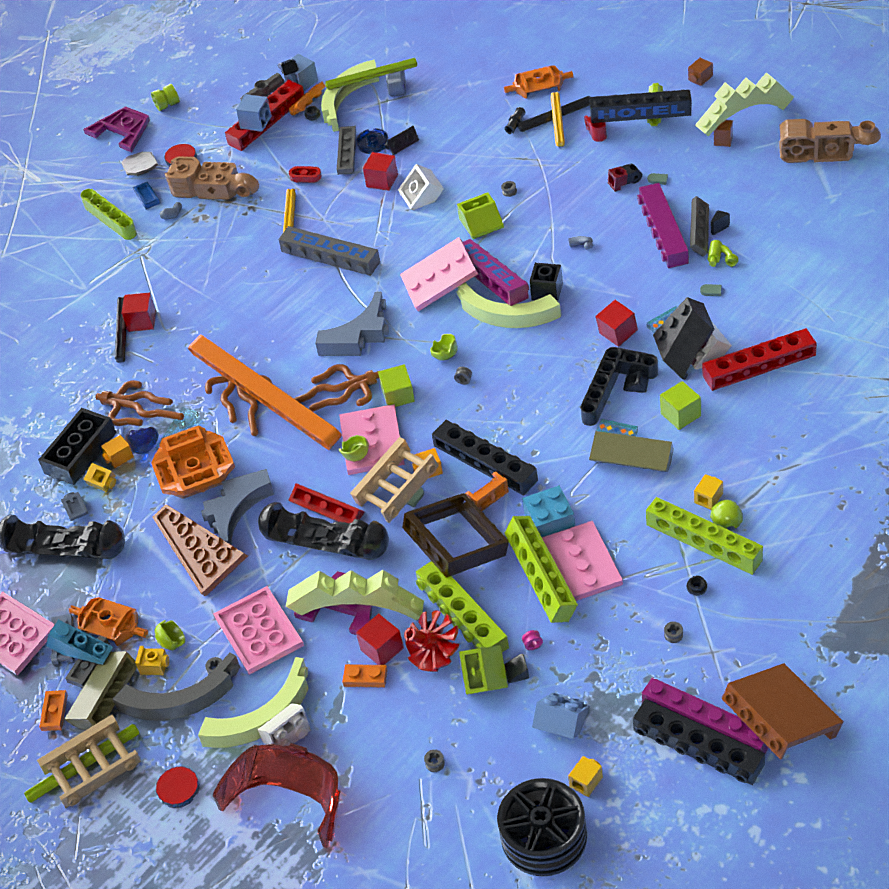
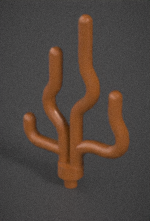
(352, 384)
(120, 400)
(229, 406)

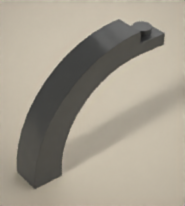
(181, 702)

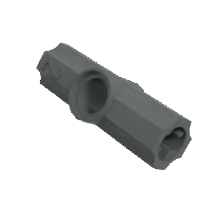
(266, 87)

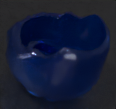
(142, 440)

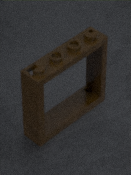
(414, 526)

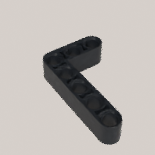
(613, 362)

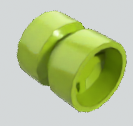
(165, 97)

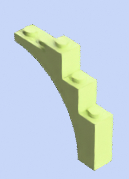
(746, 95)
(379, 591)

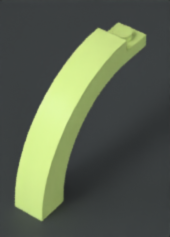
(333, 98)
(504, 315)
(244, 728)

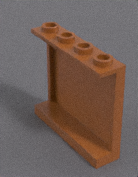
(781, 708)

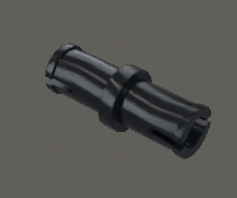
(514, 119)

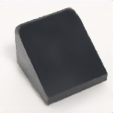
(288, 67)
(720, 222)
(636, 382)
(516, 669)

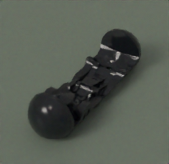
(343, 538)
(88, 541)

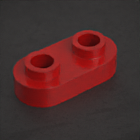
(305, 174)

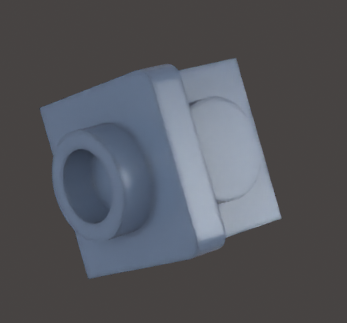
(74, 505)

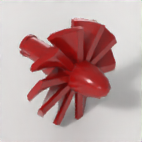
(428, 646)

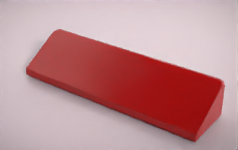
(324, 504)

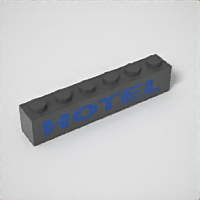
(329, 250)

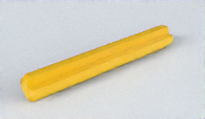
(557, 119)
(289, 208)

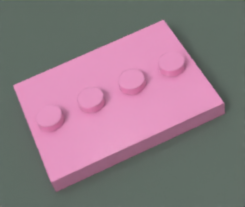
(438, 274)
(378, 427)
(583, 560)
(258, 630)
(21, 633)

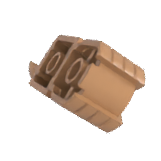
(824, 141)
(209, 181)

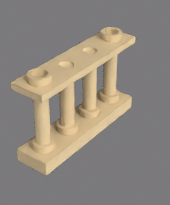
(383, 468)
(88, 741)

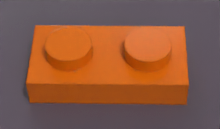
(364, 675)
(53, 710)

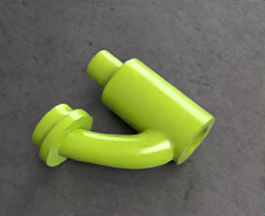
(715, 250)

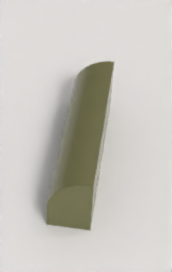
(631, 451)
(97, 695)

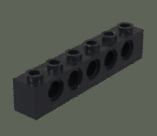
(484, 456)
(710, 741)

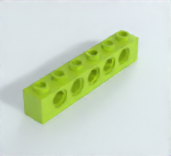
(704, 535)
(540, 569)
(461, 607)

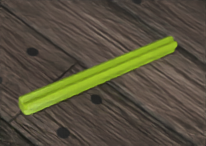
(371, 73)
(87, 759)

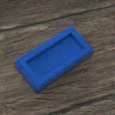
(146, 195)

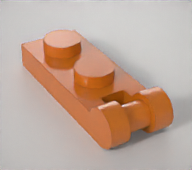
(306, 99)

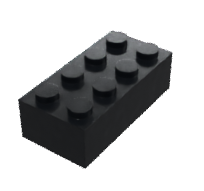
(77, 446)

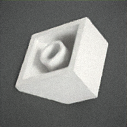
(420, 187)

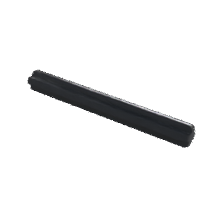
(547, 116)
(120, 337)

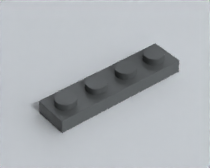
(346, 150)
(699, 226)

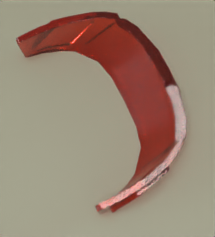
(288, 768)

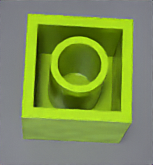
(396, 386)
(680, 405)

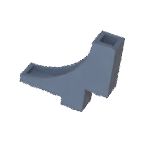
(352, 336)
(236, 499)

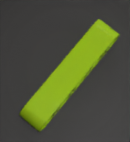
(108, 214)

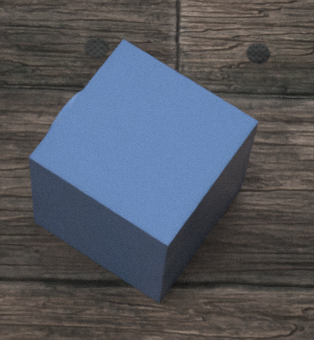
(306, 74)
(253, 112)

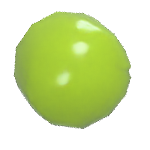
(445, 348)
(355, 448)
(726, 514)
(169, 635)

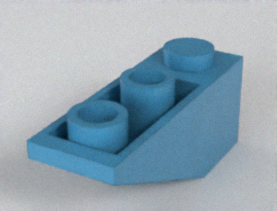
(77, 644)

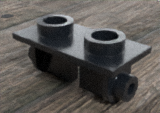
(402, 140)

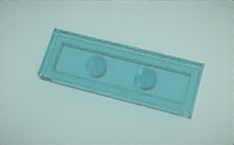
(176, 426)

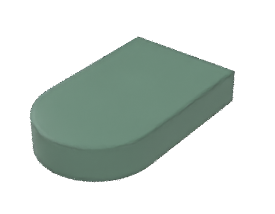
(657, 178)
(711, 290)
(416, 498)

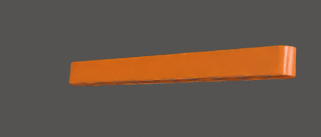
(265, 392)

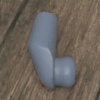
(170, 213)
(580, 240)

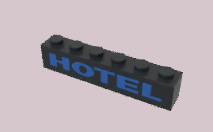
(640, 106)

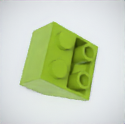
(480, 215)
(483, 669)

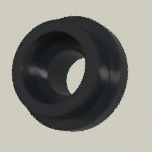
(312, 113)
(696, 581)

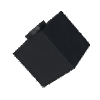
(546, 280)

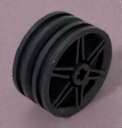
(542, 826)

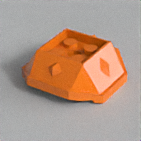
(191, 462)

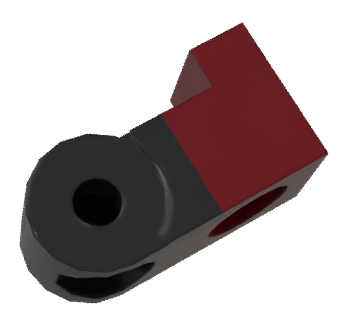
(623, 175)

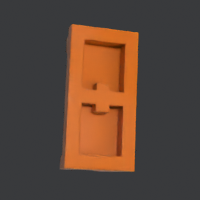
(490, 492)

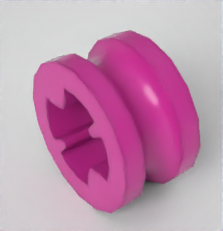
(532, 640)

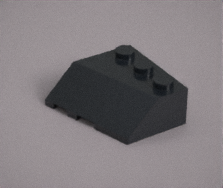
(684, 335)

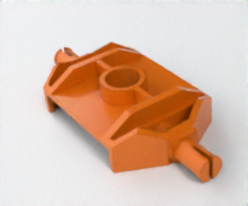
(528, 82)
(118, 627)

